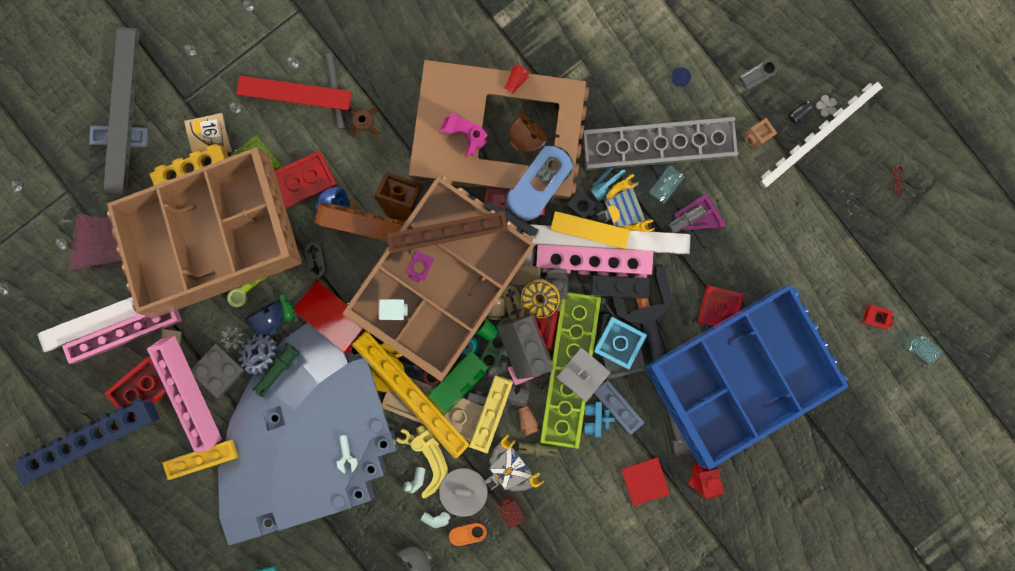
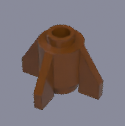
(365, 126)

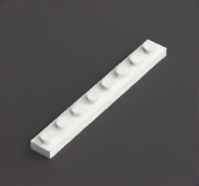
(825, 129)

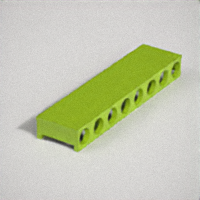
(563, 406)

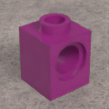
(427, 262)

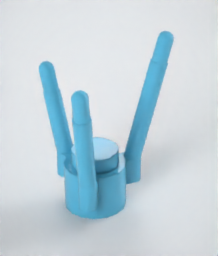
(601, 190)

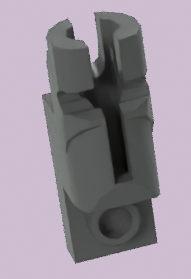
(514, 399)

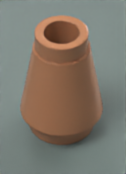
(527, 421)

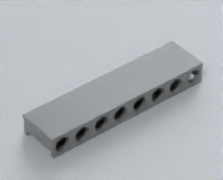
(659, 143)

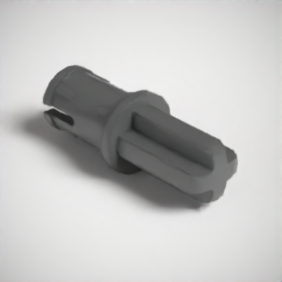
(687, 218)

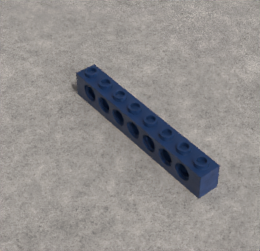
(28, 469)

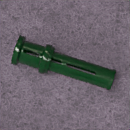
(281, 362)

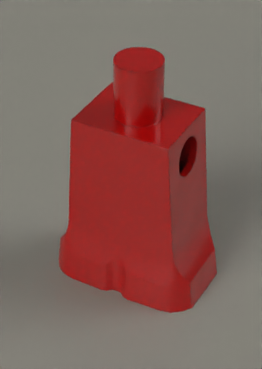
(706, 482)

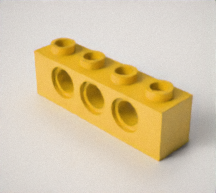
(180, 166)

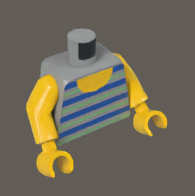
(624, 208)

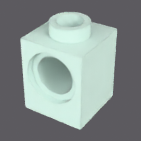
(392, 309)

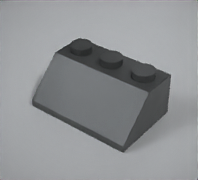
(525, 346)

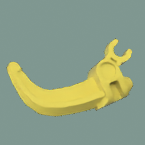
(427, 443)

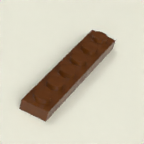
(446, 232)

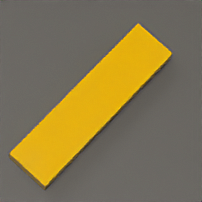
(590, 230)
(200, 460)

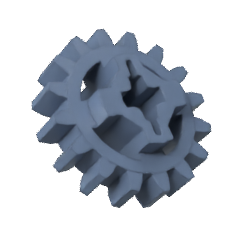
(258, 354)

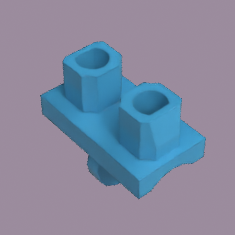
(595, 428)

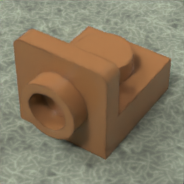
(759, 134)

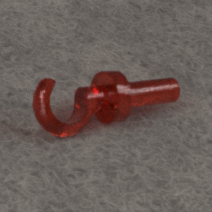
(898, 181)

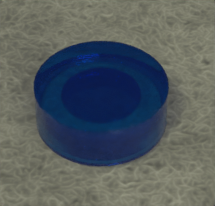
(681, 77)

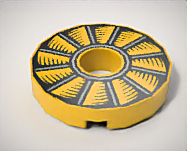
(542, 287)

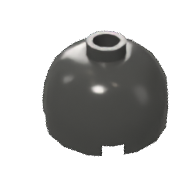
(414, 559)

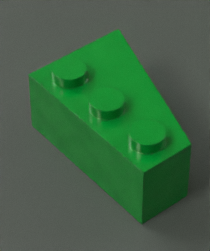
(457, 383)

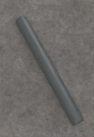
(334, 85)

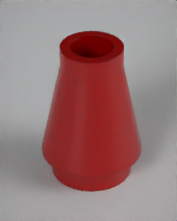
(516, 78)

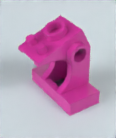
(454, 123)

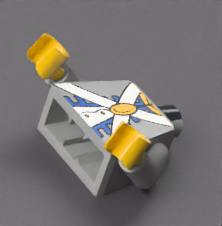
(510, 469)

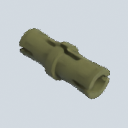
(537, 449)

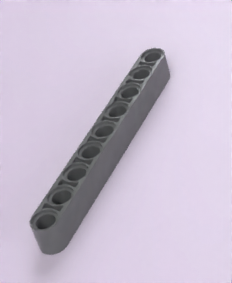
(121, 111)

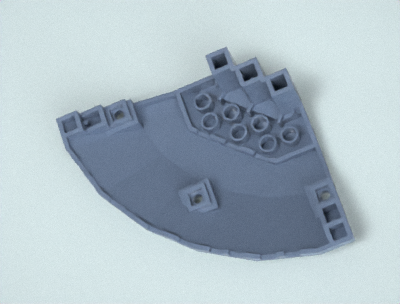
(291, 464)

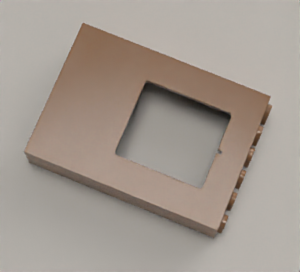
(463, 91)

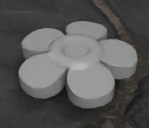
(826, 105)

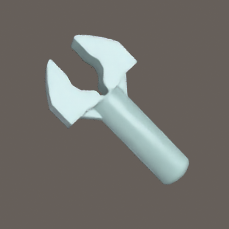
(346, 455)

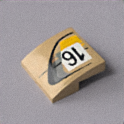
(206, 132)

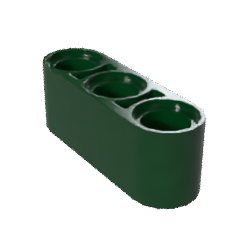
(490, 349)

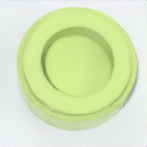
(237, 297)

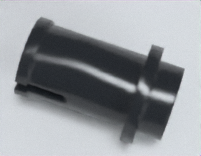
(800, 112)
(603, 321)

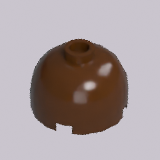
(526, 135)

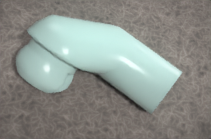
(415, 484)
(436, 522)

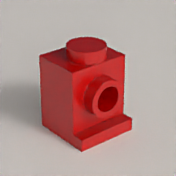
(886, 317)

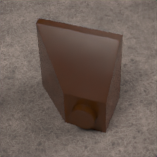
(397, 196)

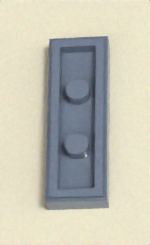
(99, 136)
(619, 407)

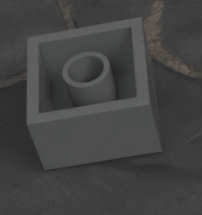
(218, 370)

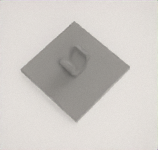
(583, 374)

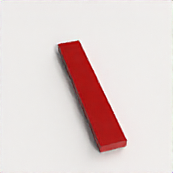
(294, 93)

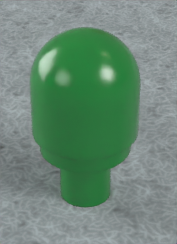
(287, 308)

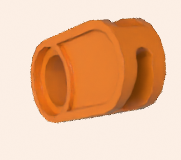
(463, 534)

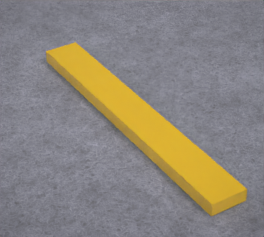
(410, 394)

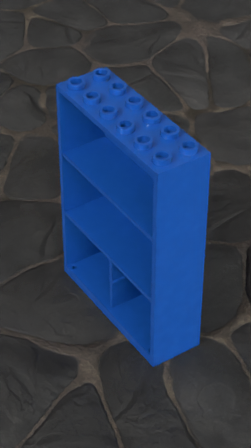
(746, 377)

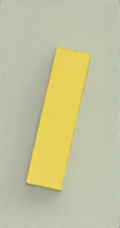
(491, 413)

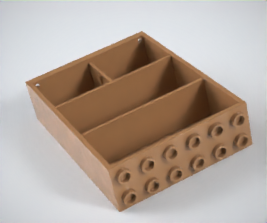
(203, 233)
(457, 290)

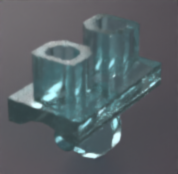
(666, 184)

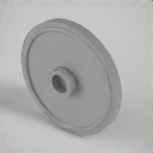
(463, 492)

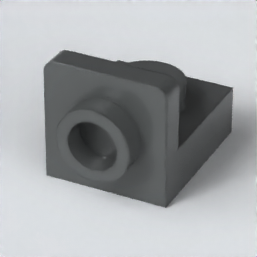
(559, 278)

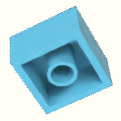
(620, 343)

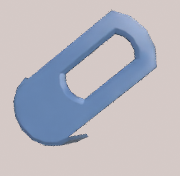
(524, 199)

